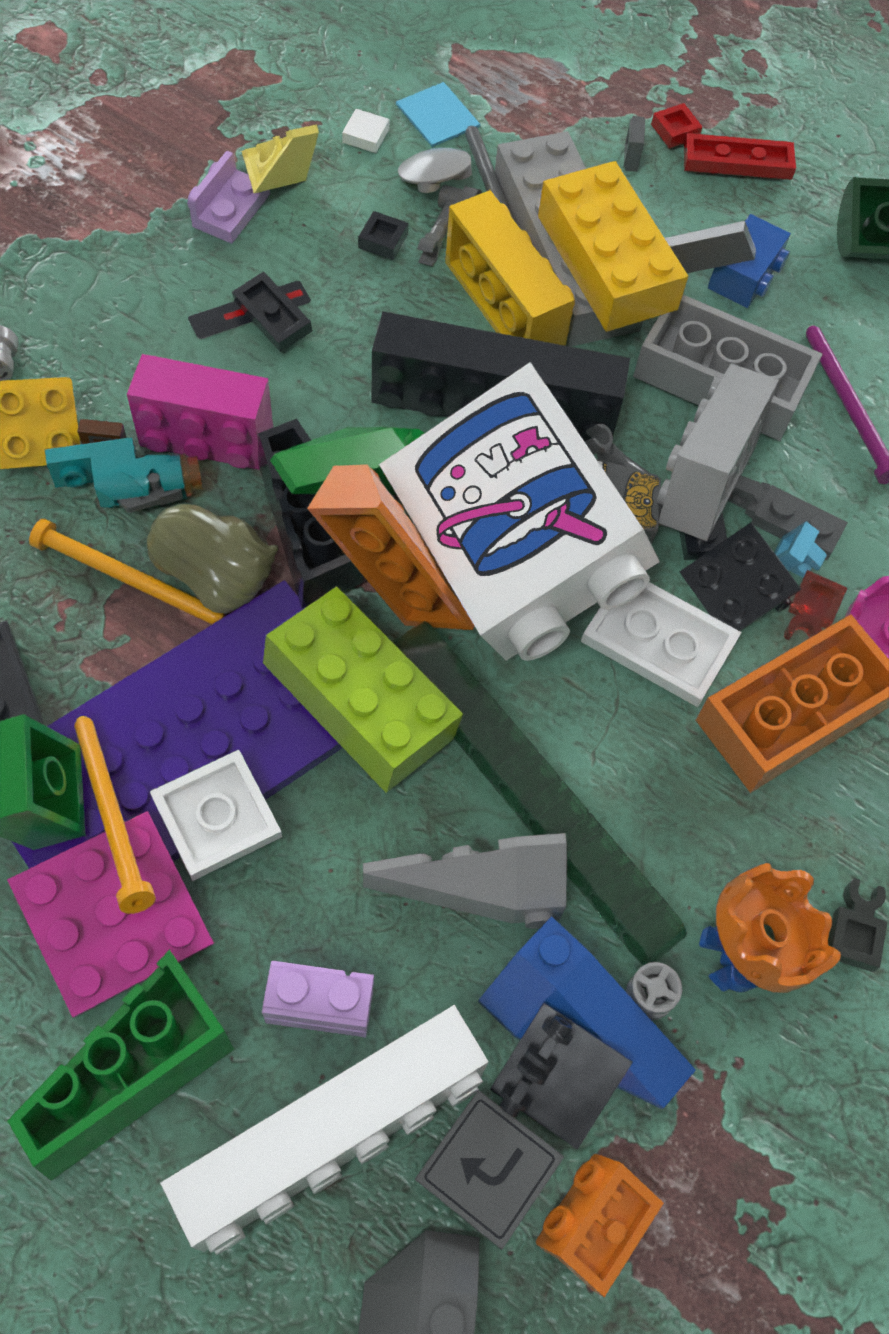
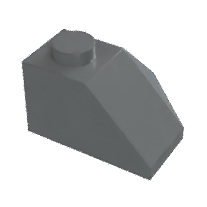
(425, 1288)

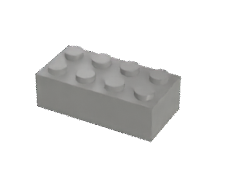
(701, 342)
(715, 451)

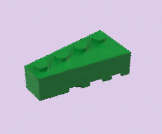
(124, 1070)

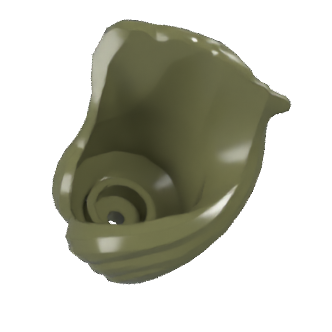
(211, 554)

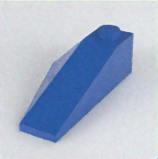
(572, 981)

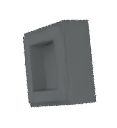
(634, 143)

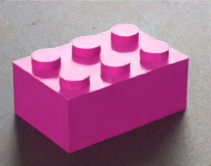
(199, 410)

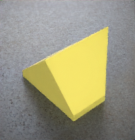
(281, 159)

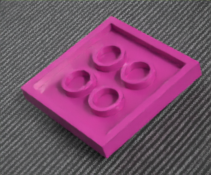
(86, 936)

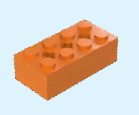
(798, 703)

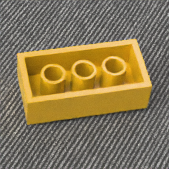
(611, 246)
(506, 272)

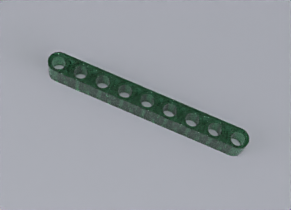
(547, 803)

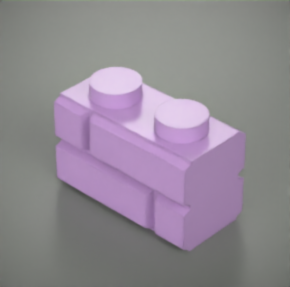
(318, 999)

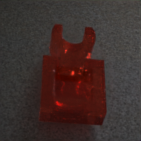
(814, 605)

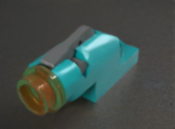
(123, 477)

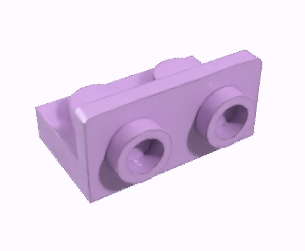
(224, 200)

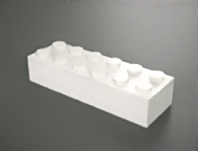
(325, 1130)

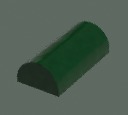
(864, 219)

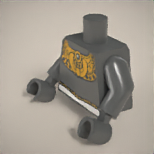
(631, 480)

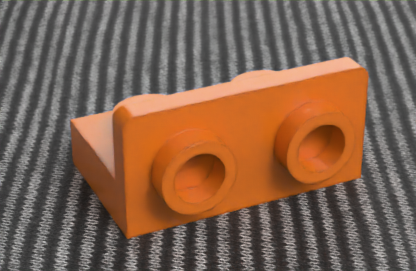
(599, 1222)

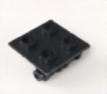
(741, 579)
(560, 1076)

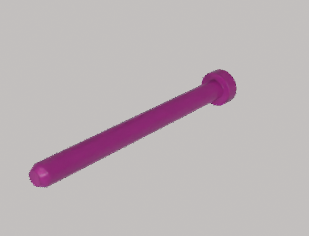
(851, 403)

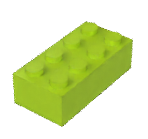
(361, 688)

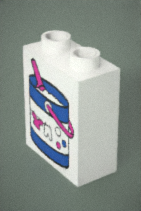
(521, 517)

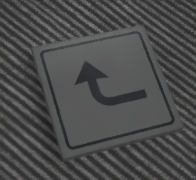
(489, 1169)

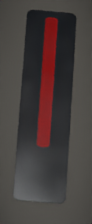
(231, 316)

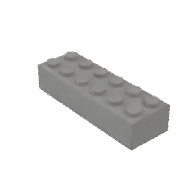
(521, 172)

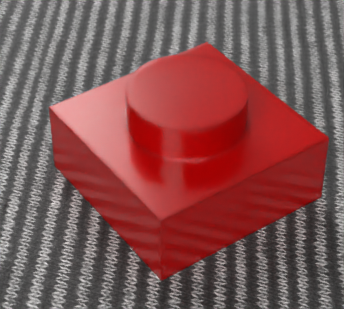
(674, 124)

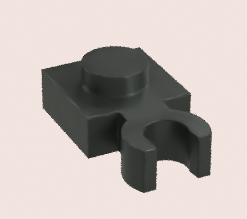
(857, 931)

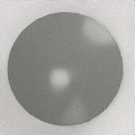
(434, 167)

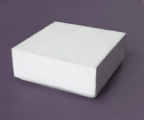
(365, 130)

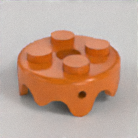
(799, 929)

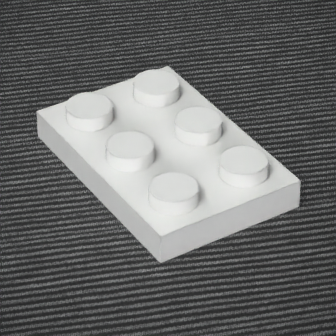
(664, 641)

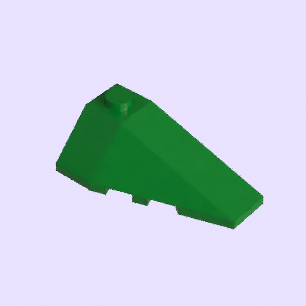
(308, 464)

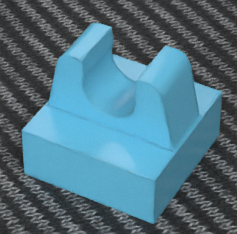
(799, 551)

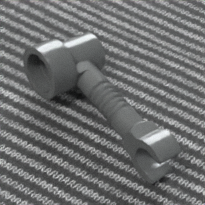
(432, 241)

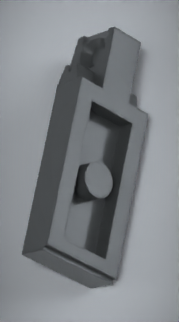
(782, 512)

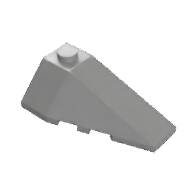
(509, 884)

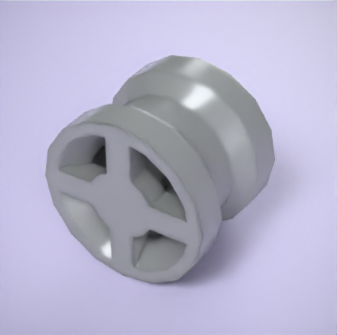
(661, 983)

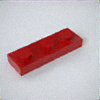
(739, 156)

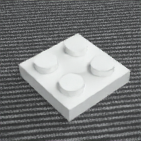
(216, 814)

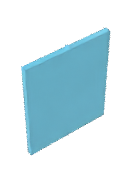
(437, 114)

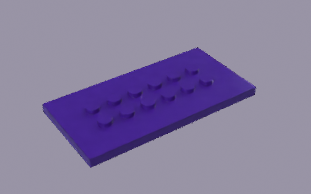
(193, 710)

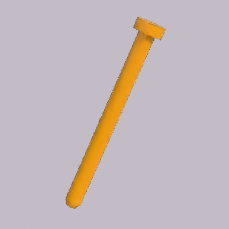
(45, 535)
(135, 894)

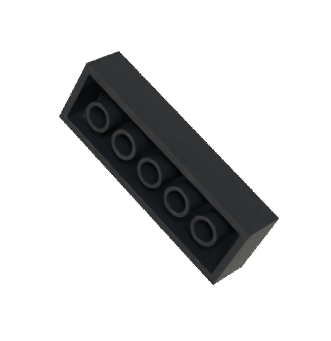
(447, 366)

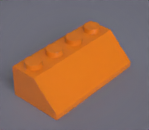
(386, 548)

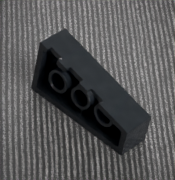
(311, 553)

